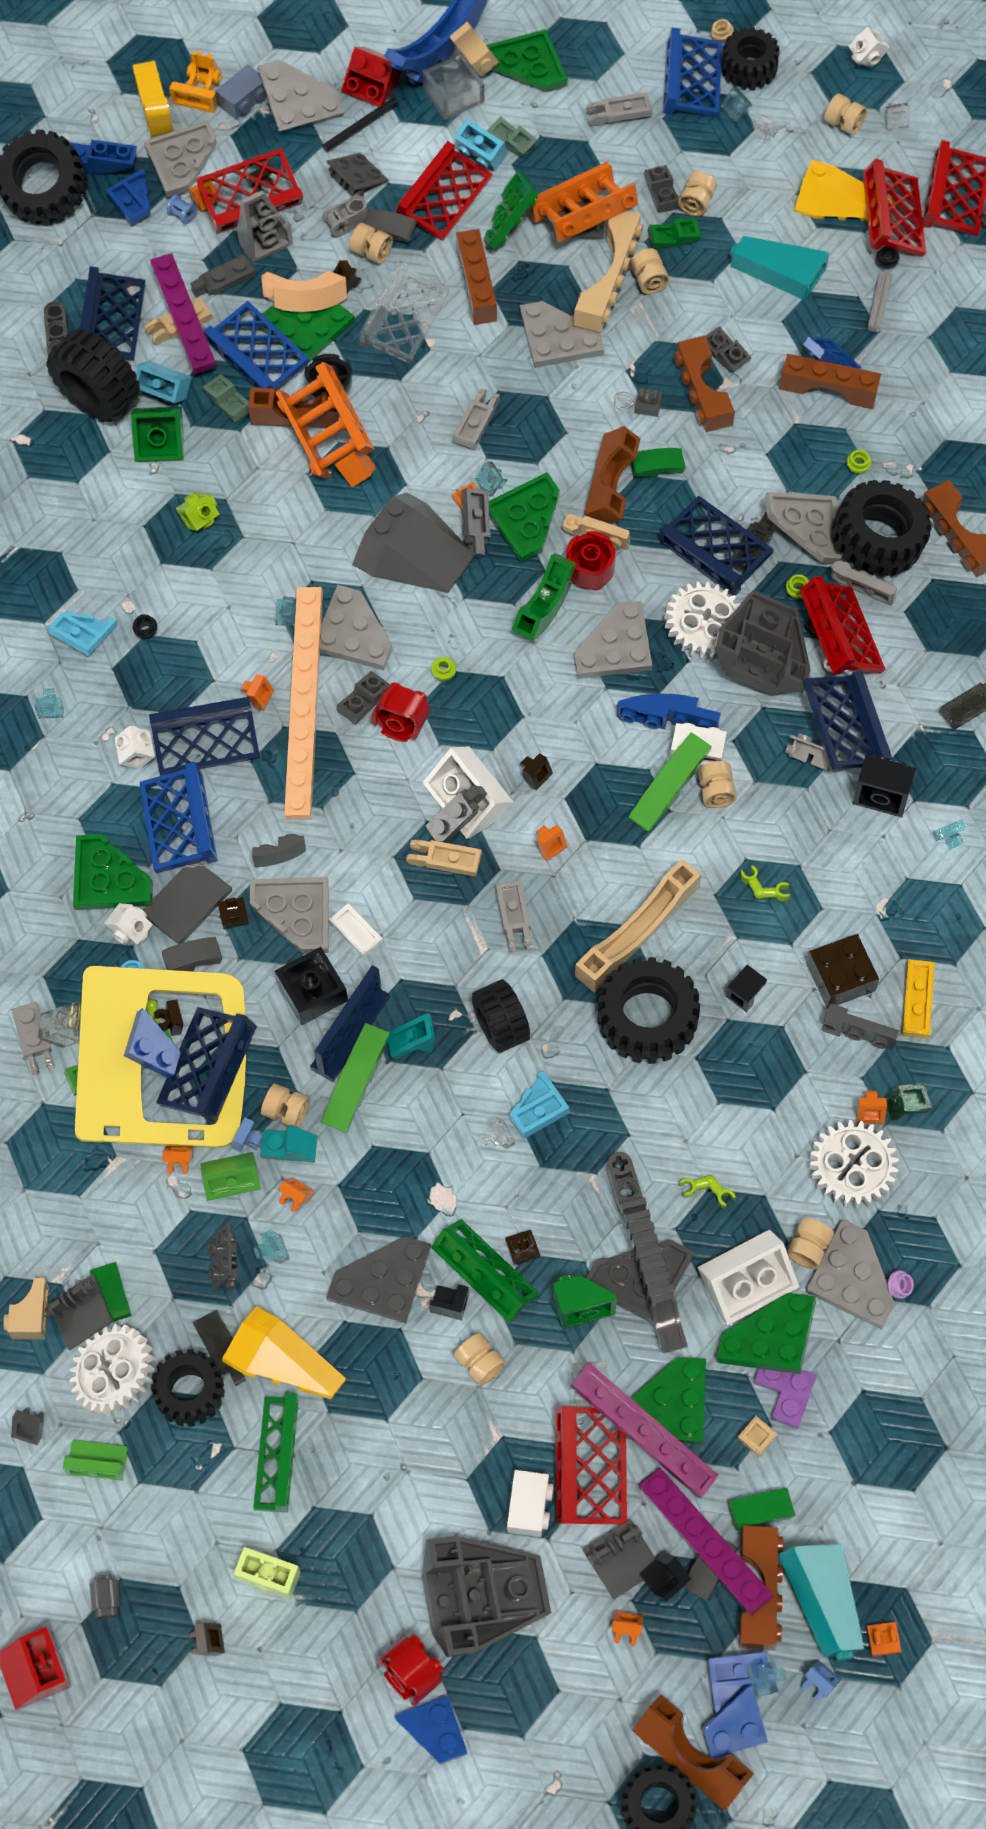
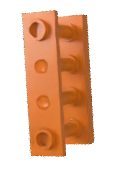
(578, 189)
(348, 420)

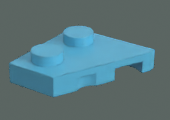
(81, 631)
(538, 1107)

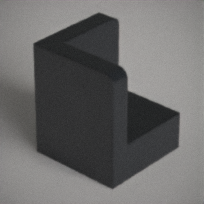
(745, 988)
(450, 1302)
(665, 1576)

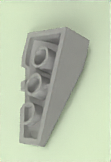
(261, 227)

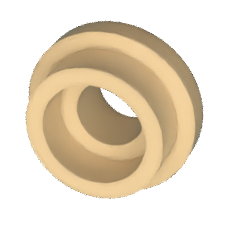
(721, 30)

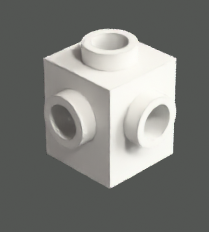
(868, 47)
(134, 747)
(128, 924)

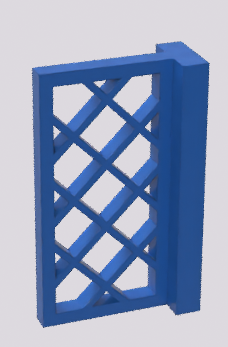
(673, 74)
(238, 358)
(199, 818)

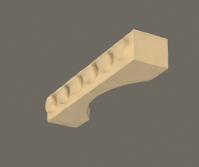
(595, 303)
(615, 950)

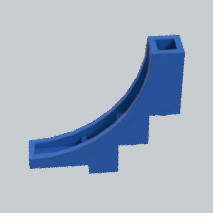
(435, 43)

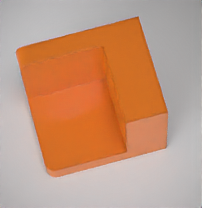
(355, 467)

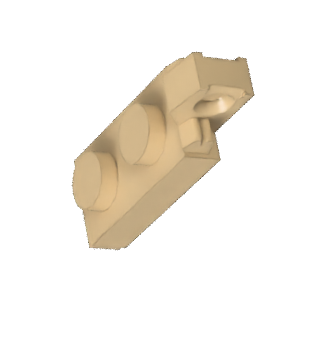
(619, 536)

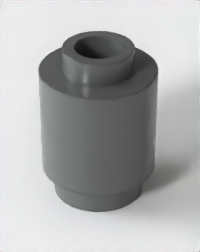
(105, 1597)

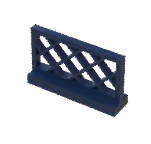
(92, 307)
(700, 557)
(204, 715)
(864, 719)
(342, 1035)
(223, 1067)

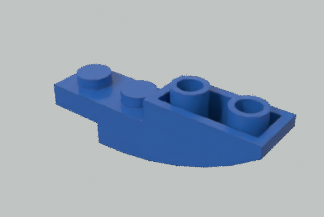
(105, 156)
(658, 709)

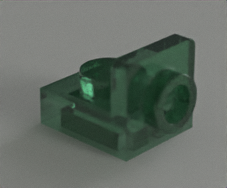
(907, 1100)

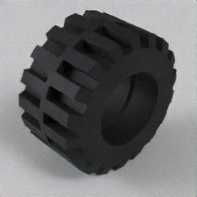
(754, 71)
(501, 1015)
(181, 1366)
(665, 1778)

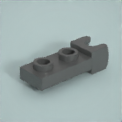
(857, 1028)

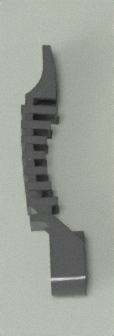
(648, 1253)

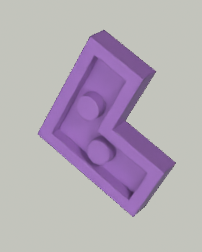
(793, 1391)

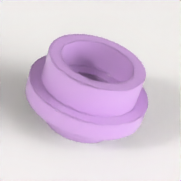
(900, 1284)

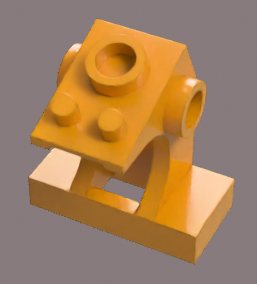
(201, 71)

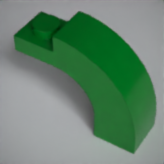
(544, 605)

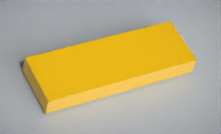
(918, 999)

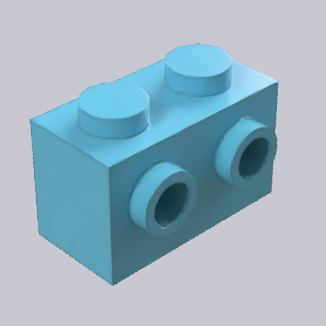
(481, 145)
(163, 382)

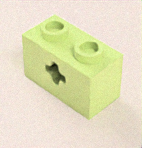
(267, 1573)

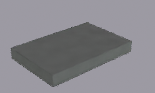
(186, 901)

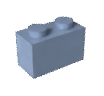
(240, 92)

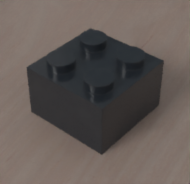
(884, 785)
(311, 985)

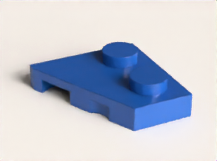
(131, 197)
(829, 351)
(736, 1726)
(435, 1730)

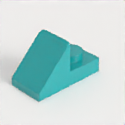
(412, 1036)
(289, 1145)

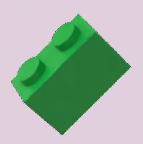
(157, 433)
(581, 1301)

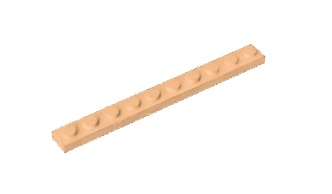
(303, 703)

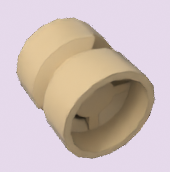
(843, 113)
(697, 193)
(370, 243)
(649, 271)
(717, 784)
(278, 1099)
(811, 1240)
(477, 1356)

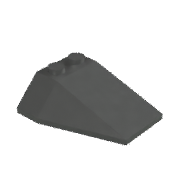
(412, 546)
(764, 645)
(480, 1592)

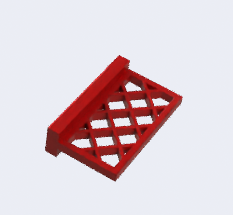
(425, 185)
(937, 189)
(281, 200)
(879, 207)
(833, 632)
(567, 1472)

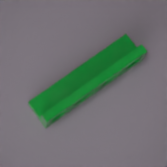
(481, 1271)
(285, 1457)

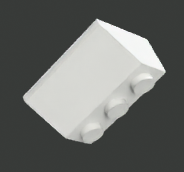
(460, 771)
(749, 1276)

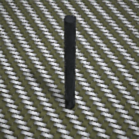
(359, 125)

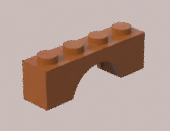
(477, 275)
(855, 384)
(712, 406)
(265, 409)
(615, 454)
(943, 505)
(761, 1550)
(716, 1777)

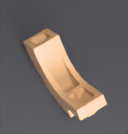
(305, 295)

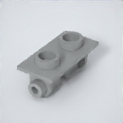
(803, 747)

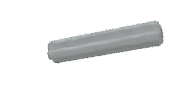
(879, 302)

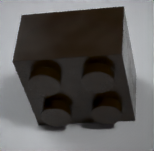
(842, 970)

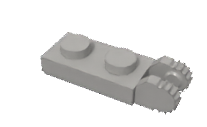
(619, 109)
(475, 420)
(863, 583)
(514, 912)
(26, 1022)

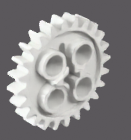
(711, 601)
(873, 1178)
(112, 1360)

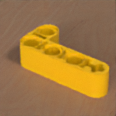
(152, 98)

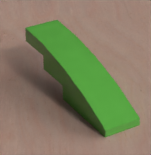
(669, 782)
(355, 1077)

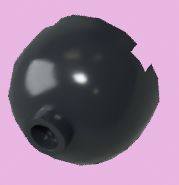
(341, 368)

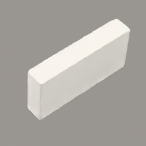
(355, 930)

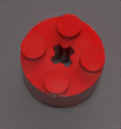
(594, 560)
(401, 712)
(411, 1669)

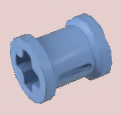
(182, 209)

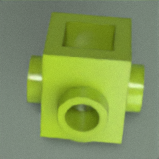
(198, 510)

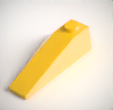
(832, 193)
(275, 1351)

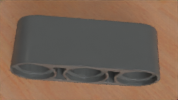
(55, 324)

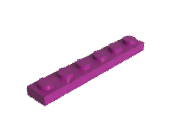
(183, 313)
(644, 1430)
(706, 1542)

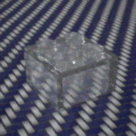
(453, 86)

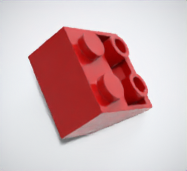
(370, 76)
(33, 1668)

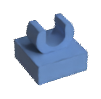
(246, 1136)
(822, 1678)

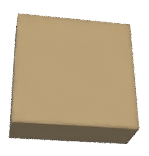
(757, 1436)

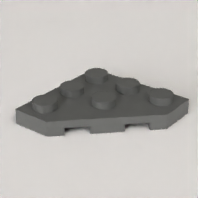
(623, 1277)
(383, 1280)

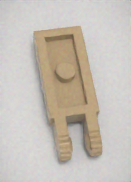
(166, 327)
(445, 857)

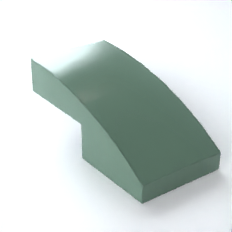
(516, 140)
(226, 398)

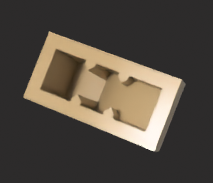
(474, 49)
(28, 1316)

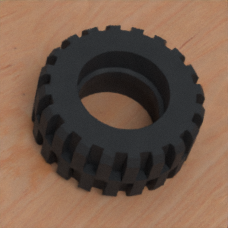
(56, 201)
(93, 375)
(888, 504)
(655, 979)

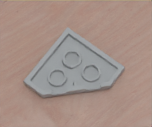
(297, 97)
(180, 156)
(555, 338)
(807, 521)
(353, 631)
(616, 644)
(295, 909)
(853, 1277)

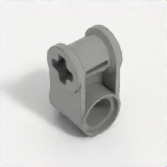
(346, 215)

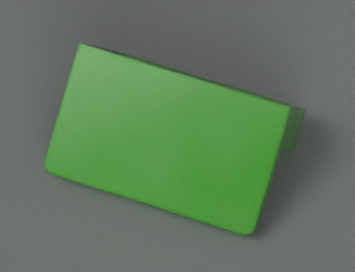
(230, 1176)
(96, 1460)

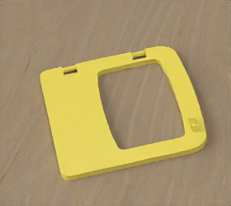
(112, 1083)

